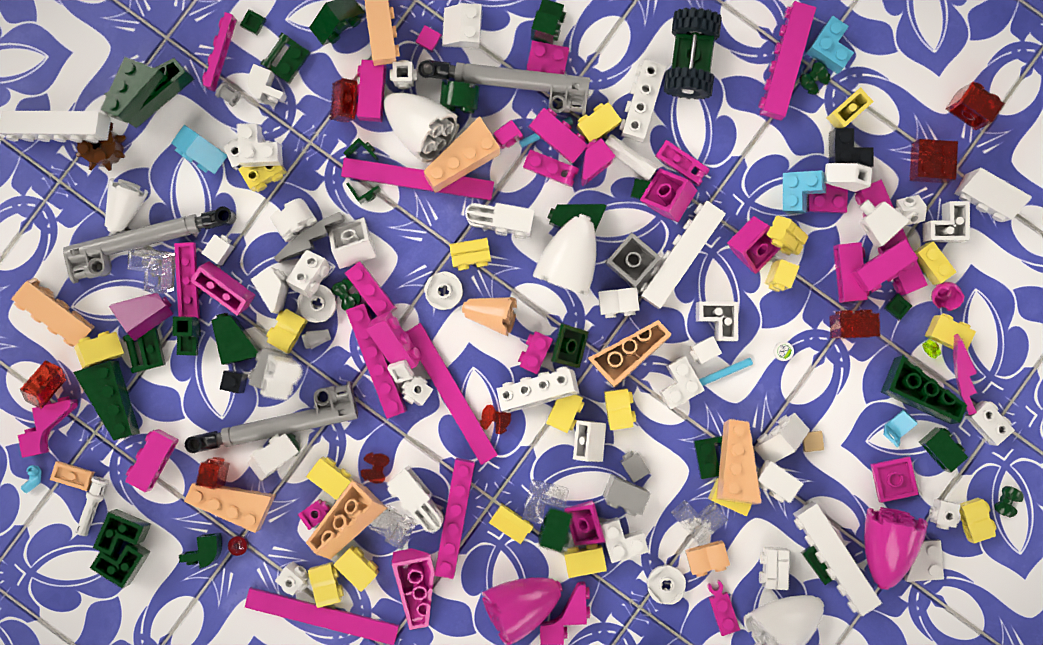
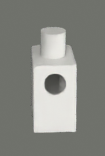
(881, 222)

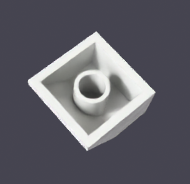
(462, 26)
(351, 243)
(272, 288)

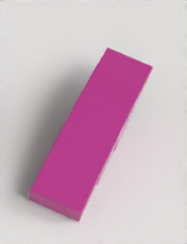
(963, 369)

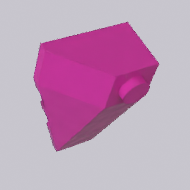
(415, 580)

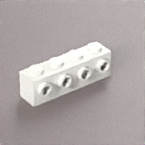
(643, 100)
(538, 390)

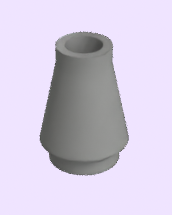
(315, 338)

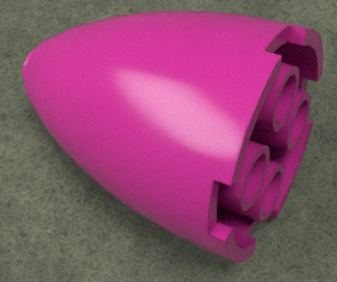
(892, 544)
(520, 605)

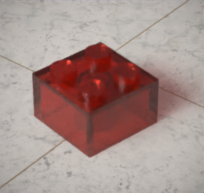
(975, 105)
(933, 161)
(849, 325)

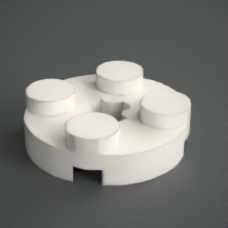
(453, 286)
(322, 313)
(665, 595)

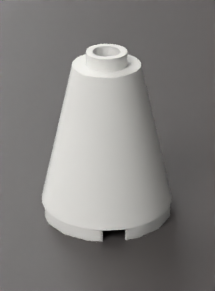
(122, 204)

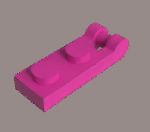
(682, 162)
(550, 168)

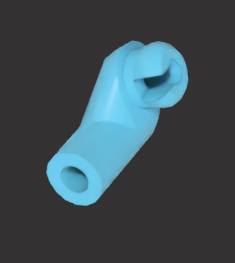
(34, 478)

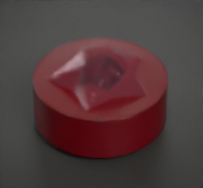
(238, 545)

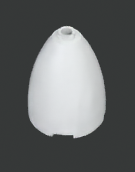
(421, 124)
(570, 256)
(785, 620)

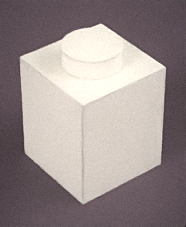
(218, 249)
(705, 350)

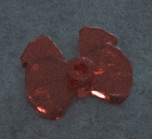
(490, 414)
(375, 474)

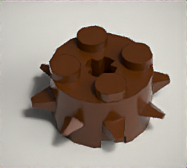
(106, 155)

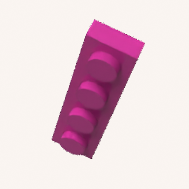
(221, 45)
(185, 269)

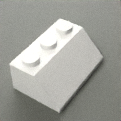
(992, 195)

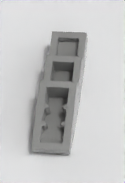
(305, 240)

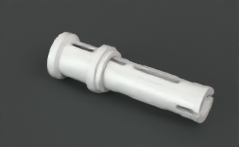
(93, 497)

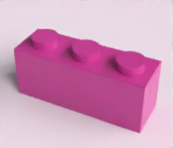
(370, 91)
(558, 135)
(847, 259)
(885, 266)
(222, 288)
(370, 289)
(393, 340)
(151, 460)

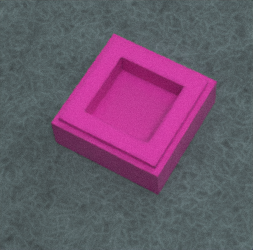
(428, 38)

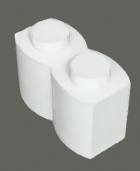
(618, 301)

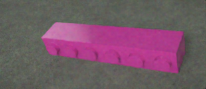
(787, 60)
(907, 280)
(376, 362)
(454, 518)

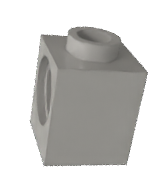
(634, 466)

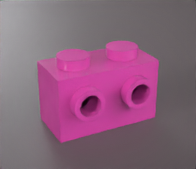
(536, 352)

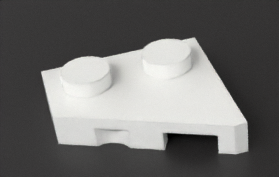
(928, 563)

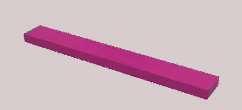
(413, 179)
(452, 395)
(322, 617)

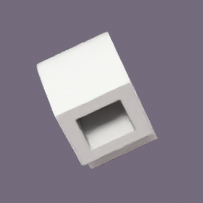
(260, 85)

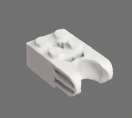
(501, 219)
(416, 499)

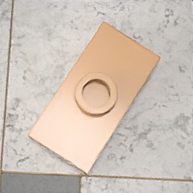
(72, 475)

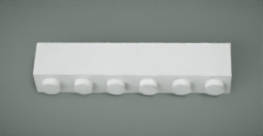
(55, 126)
(682, 255)
(837, 559)

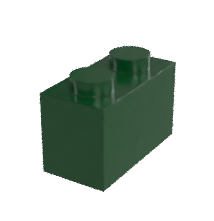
(943, 449)

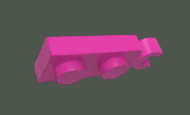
(723, 610)

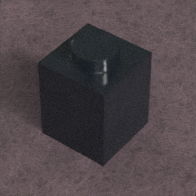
(233, 381)

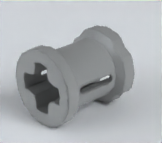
(228, 94)

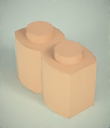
(707, 558)

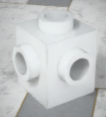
(400, 68)
(912, 208)
(422, 390)
(945, 514)
(293, 579)

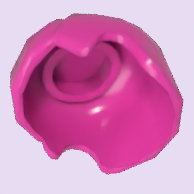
(947, 296)

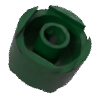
(459, 96)

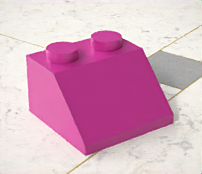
(596, 159)
(669, 194)
(753, 244)

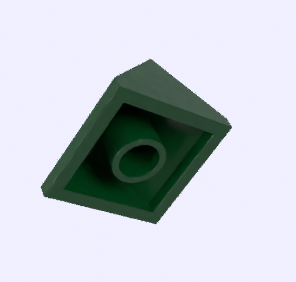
(569, 346)

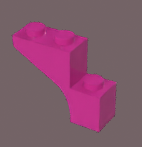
(36, 439)
(574, 613)

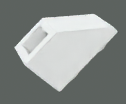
(848, 176)

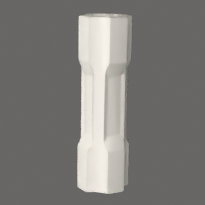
(631, 158)

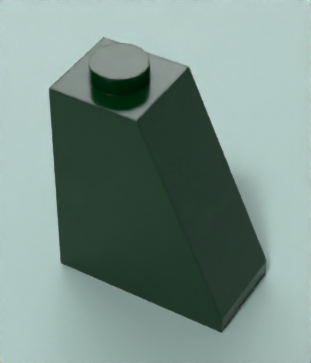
(565, 212)
(233, 340)

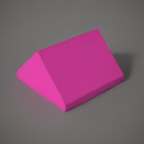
(585, 524)

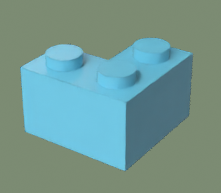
(827, 46)
(196, 148)
(797, 186)

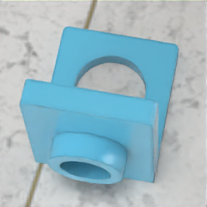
(899, 427)

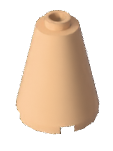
(492, 313)

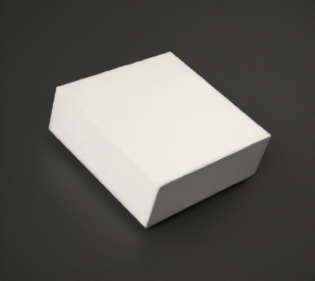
(400, 371)

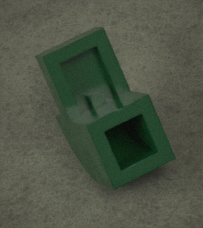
(187, 332)
(208, 550)

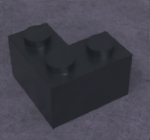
(843, 150)

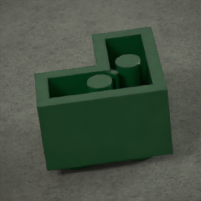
(335, 18)
(547, 22)
(120, 527)
(121, 568)

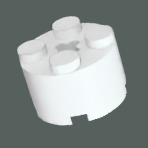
(293, 219)

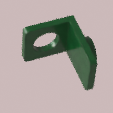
(369, 148)
(369, 196)

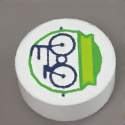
(783, 351)

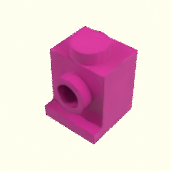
(507, 135)
(307, 516)

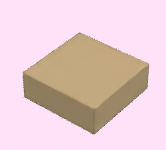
(813, 442)

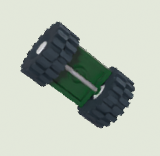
(693, 53)

